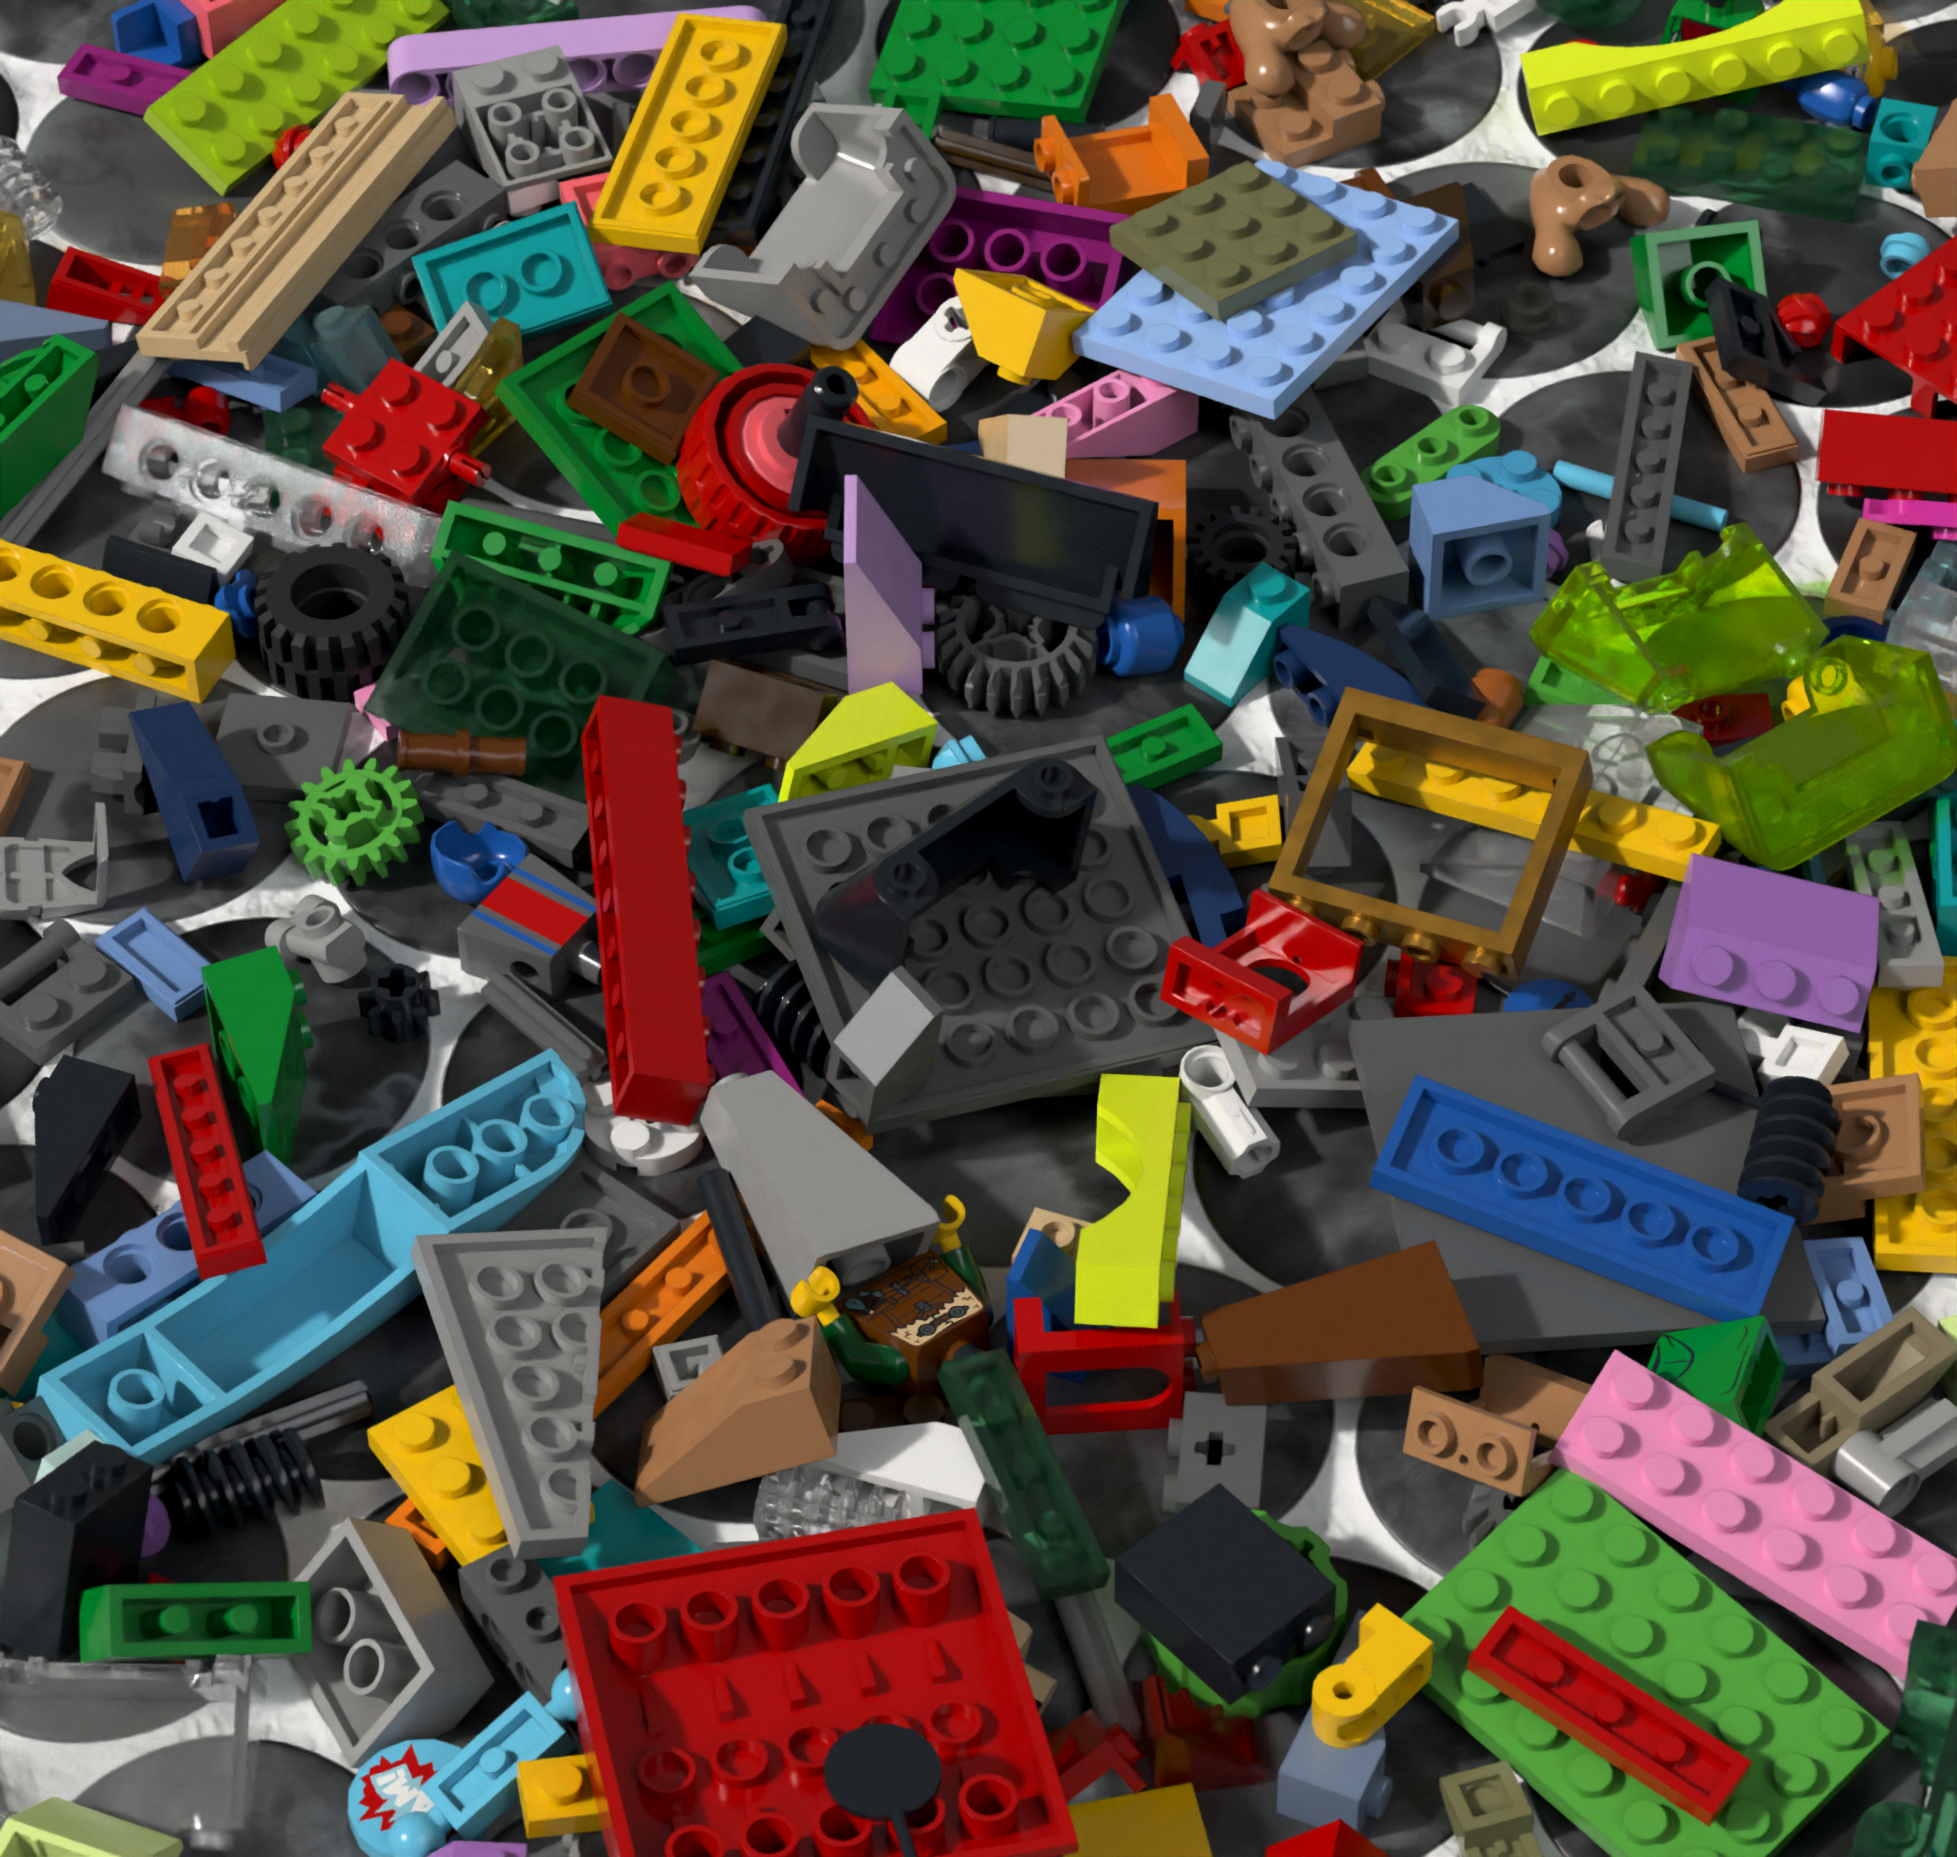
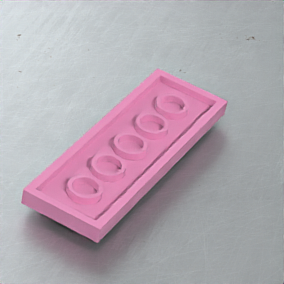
(1758, 1513)

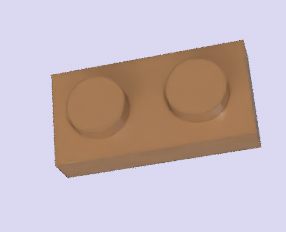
(1870, 571)

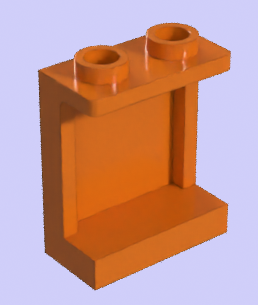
(1125, 166)

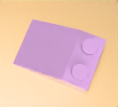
(883, 599)

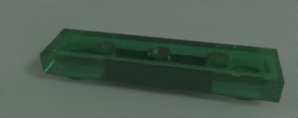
(1023, 1475)

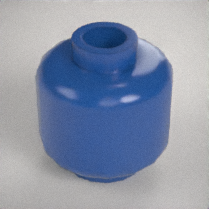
(1140, 638)

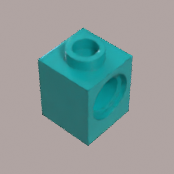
(1898, 142)

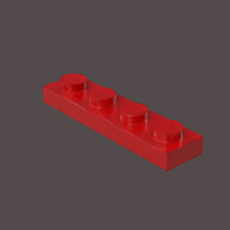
(1609, 1715)

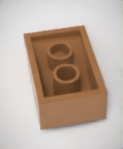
(746, 1416)

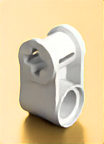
(939, 359)

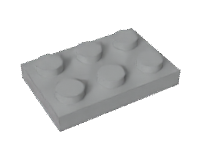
(1309, 1069)

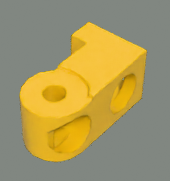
(1373, 1683)

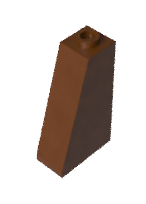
(1345, 1335)

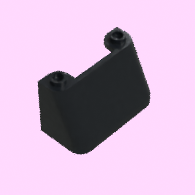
(1015, 829)

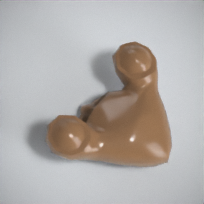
(1283, 26)
(1579, 197)

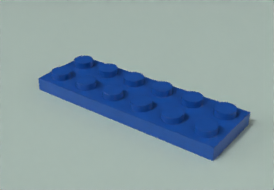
(1581, 1202)

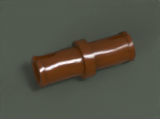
(461, 754)

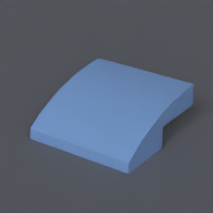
(1850, 1301)

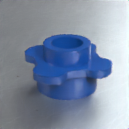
(239, 602)

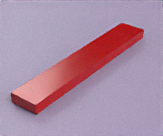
(206, 1162)

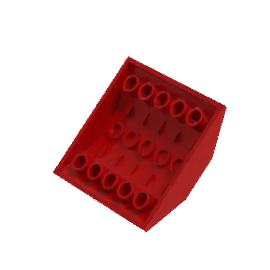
(737, 1668)

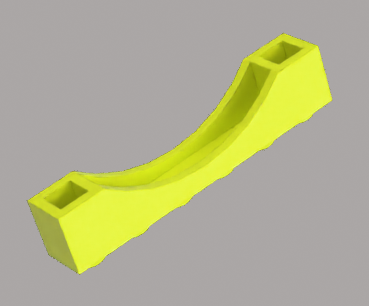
(1595, 83)
(1132, 1253)

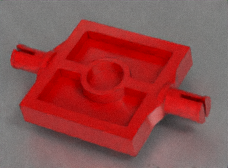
(405, 433)

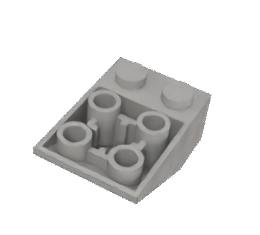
(527, 119)

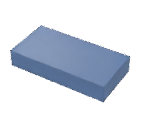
(159, 962)

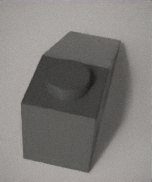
(1294, 767)

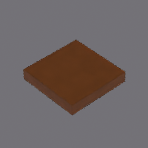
(643, 388)

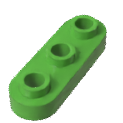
(1427, 456)

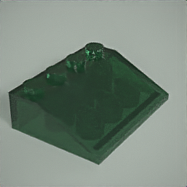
(513, 667)

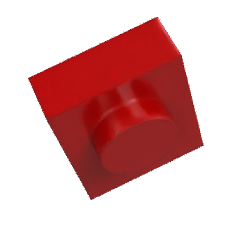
(1089, 1750)

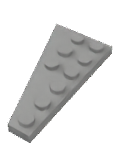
(525, 1361)

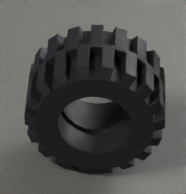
(331, 619)

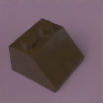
(761, 710)

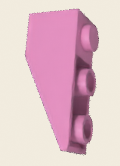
(1125, 416)

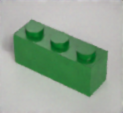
(194, 1621)

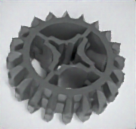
(1011, 656)

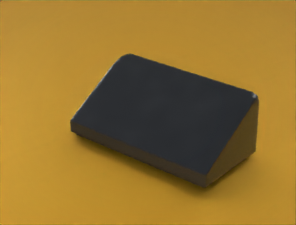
(160, 570)

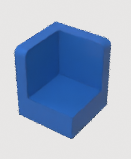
(157, 32)

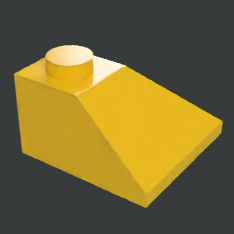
(1020, 323)

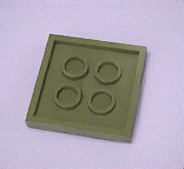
(1233, 240)

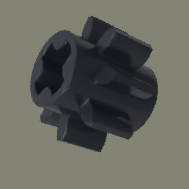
(399, 1003)

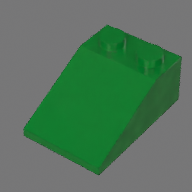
(261, 1043)

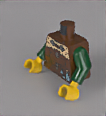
(909, 1317)

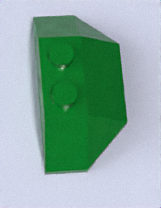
(42, 412)
(581, 572)

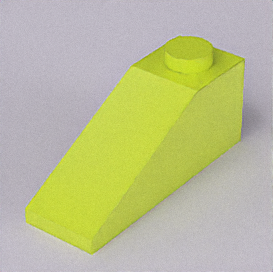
(861, 743)

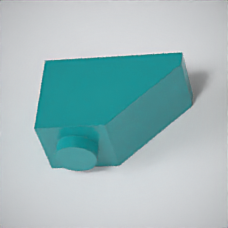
(1242, 634)

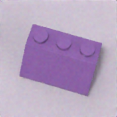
(1773, 943)

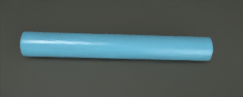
(1600, 485)

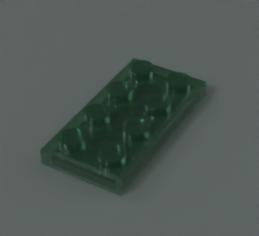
(1753, 160)

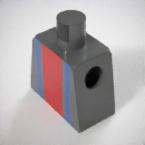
(535, 929)

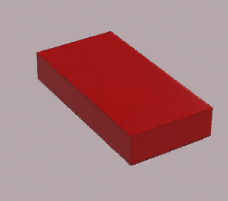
(684, 544)

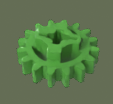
(354, 822)

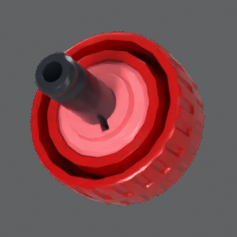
(746, 450)

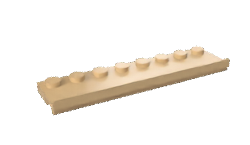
(298, 230)

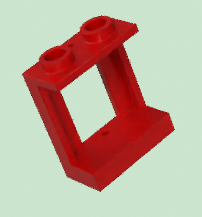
(1233, 998)
(1097, 1349)

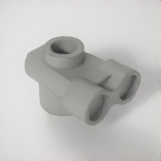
(322, 936)

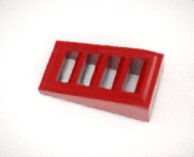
(93, 286)

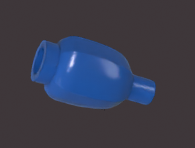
(1834, 98)

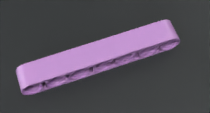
(601, 52)

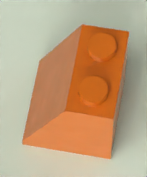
(1160, 482)

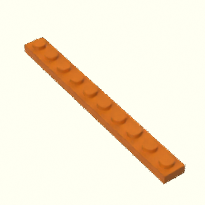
(643, 1316)

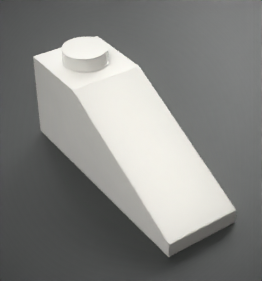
(922, 1459)

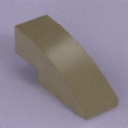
(1863, 1390)

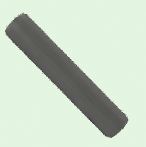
(544, 1025)

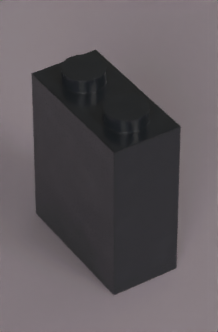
(69, 1536)
(1225, 1594)

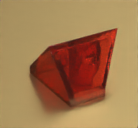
(1194, 1743)

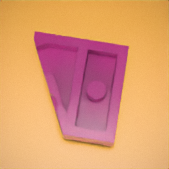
(1915, 513)

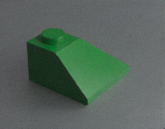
(1678, 267)

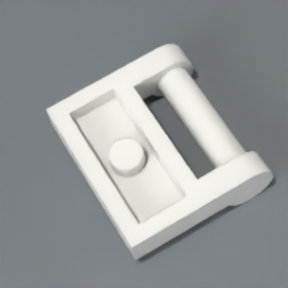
(1429, 363)

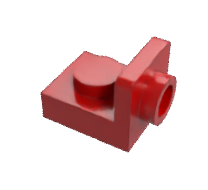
(1211, 55)
(1429, 988)

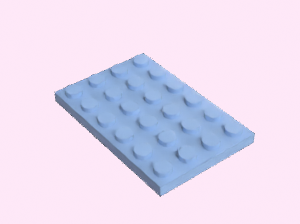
(1286, 341)

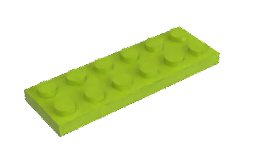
(281, 76)

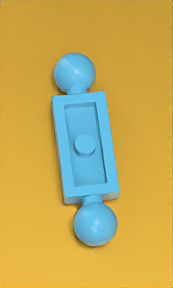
(482, 1776)

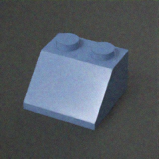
(1476, 547)

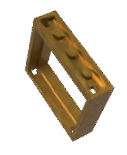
(1460, 743)

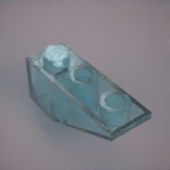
(340, 344)

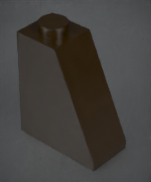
(1447, 286)

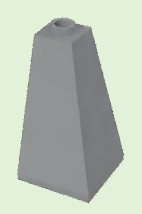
(811, 1188)

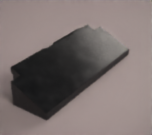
(1019, 531)

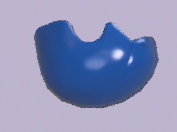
(474, 863)

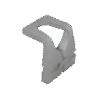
(36, 871)

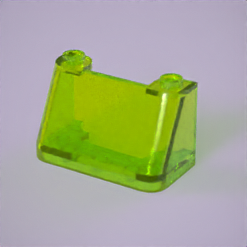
(1685, 632)
(1859, 751)

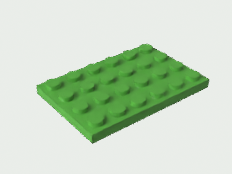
(1665, 1627)

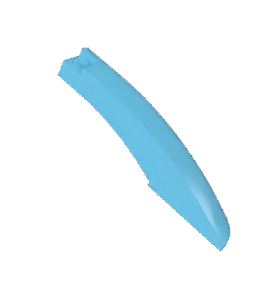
(329, 1269)

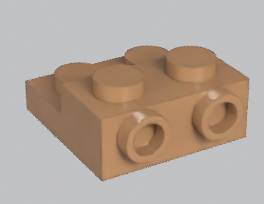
(1319, 115)
(1877, 1145)
(28, 1295)

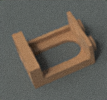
(1499, 1430)

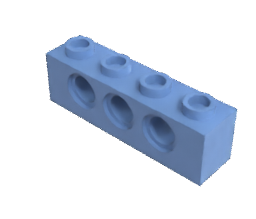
(157, 1259)

